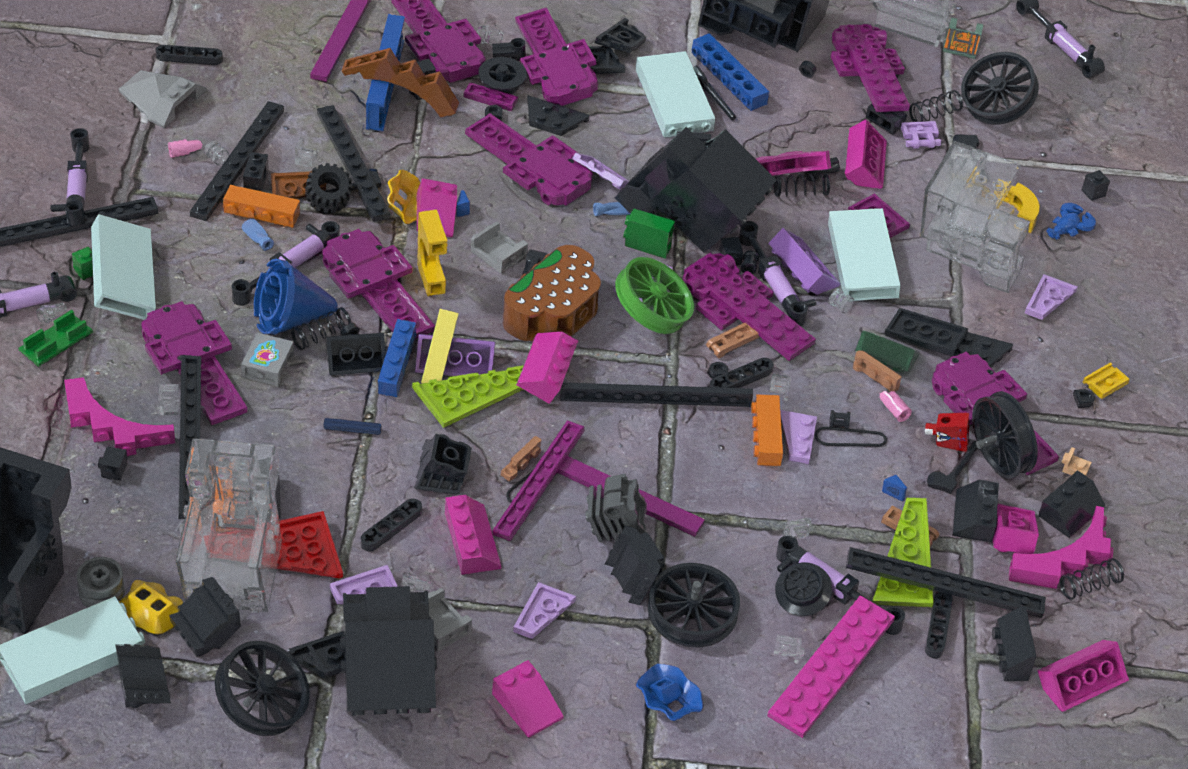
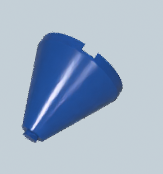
(288, 299)

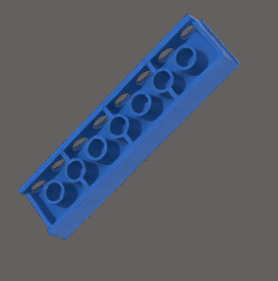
(381, 91)

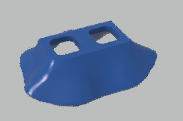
(690, 696)

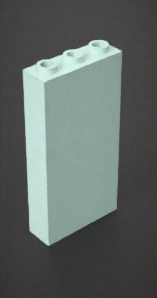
(675, 93)
(864, 254)
(122, 267)
(68, 649)

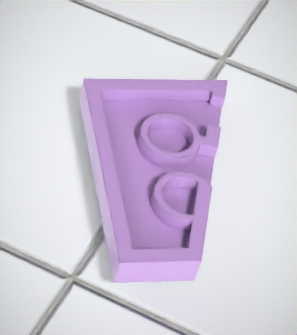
(1048, 296)
(798, 435)
(357, 584)
(541, 609)

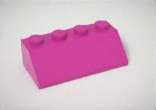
(865, 156)
(547, 364)
(471, 535)
(1084, 674)

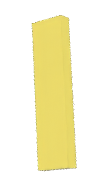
(440, 346)

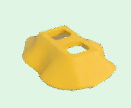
(409, 184)
(142, 612)

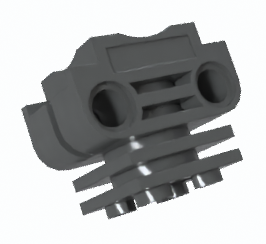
(615, 507)

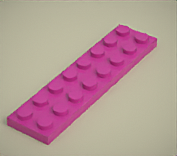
(831, 666)

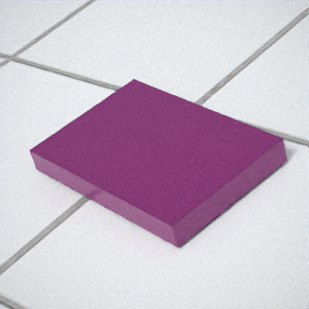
(894, 222)

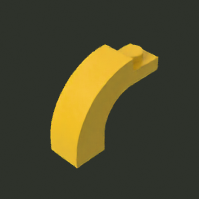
(1025, 202)

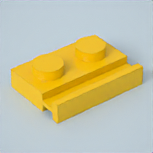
(1106, 380)

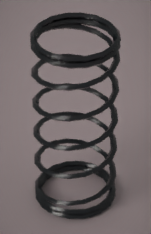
(936, 106)
(777, 185)
(302, 335)
(1062, 579)

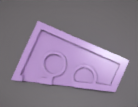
(603, 171)

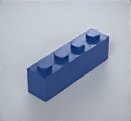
(397, 358)

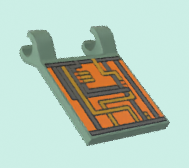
(961, 41)

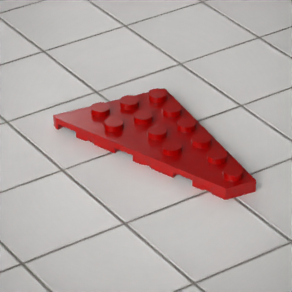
(308, 546)

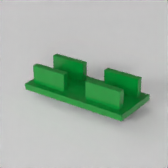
(47, 344)

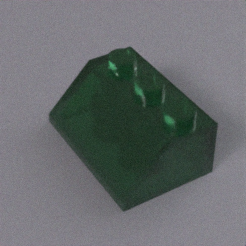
(887, 351)

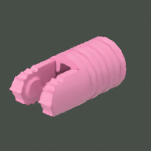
(183, 147)
(895, 405)

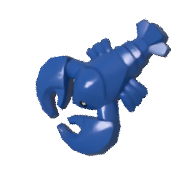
(1070, 221)

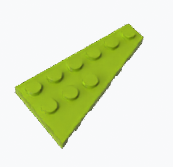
(467, 393)
(909, 545)

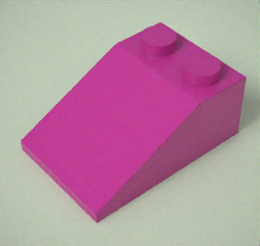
(439, 197)
(1015, 530)
(526, 698)

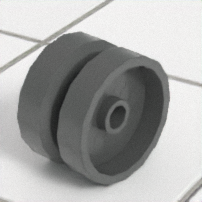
(100, 580)

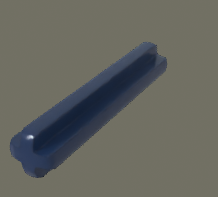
(352, 426)

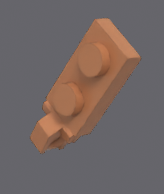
(521, 458)

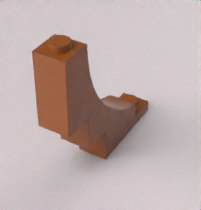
(386, 67)

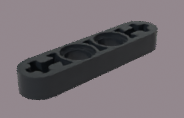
(209, 56)
(743, 379)
(395, 527)
(941, 624)

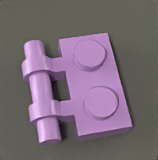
(920, 130)

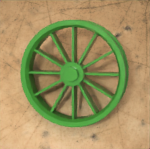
(672, 306)

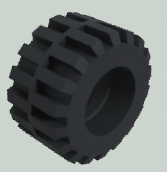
(328, 175)

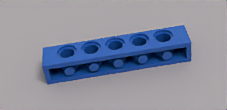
(730, 72)

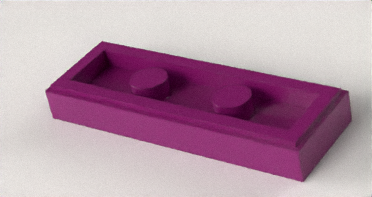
(490, 96)

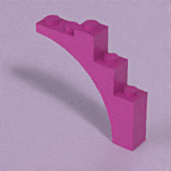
(795, 162)
(105, 426)
(1047, 568)

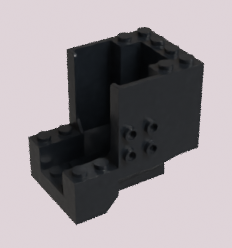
(768, 21)
(700, 186)
(30, 536)
(388, 651)

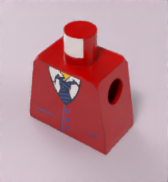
(950, 430)

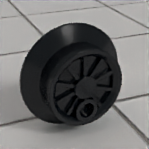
(502, 74)
(803, 589)

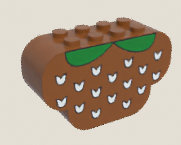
(553, 295)

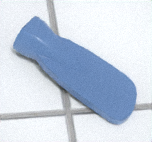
(613, 208)
(257, 234)

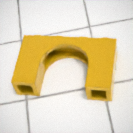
(431, 244)

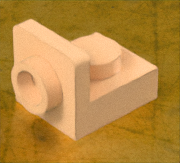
(1074, 463)

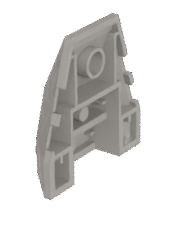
(159, 94)

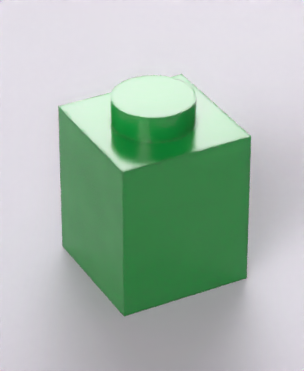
(83, 263)

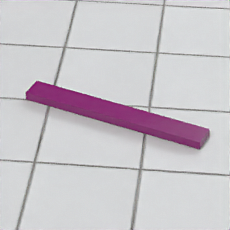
(339, 40)
(538, 481)
(656, 507)

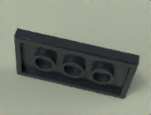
(926, 332)

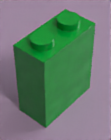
(649, 233)

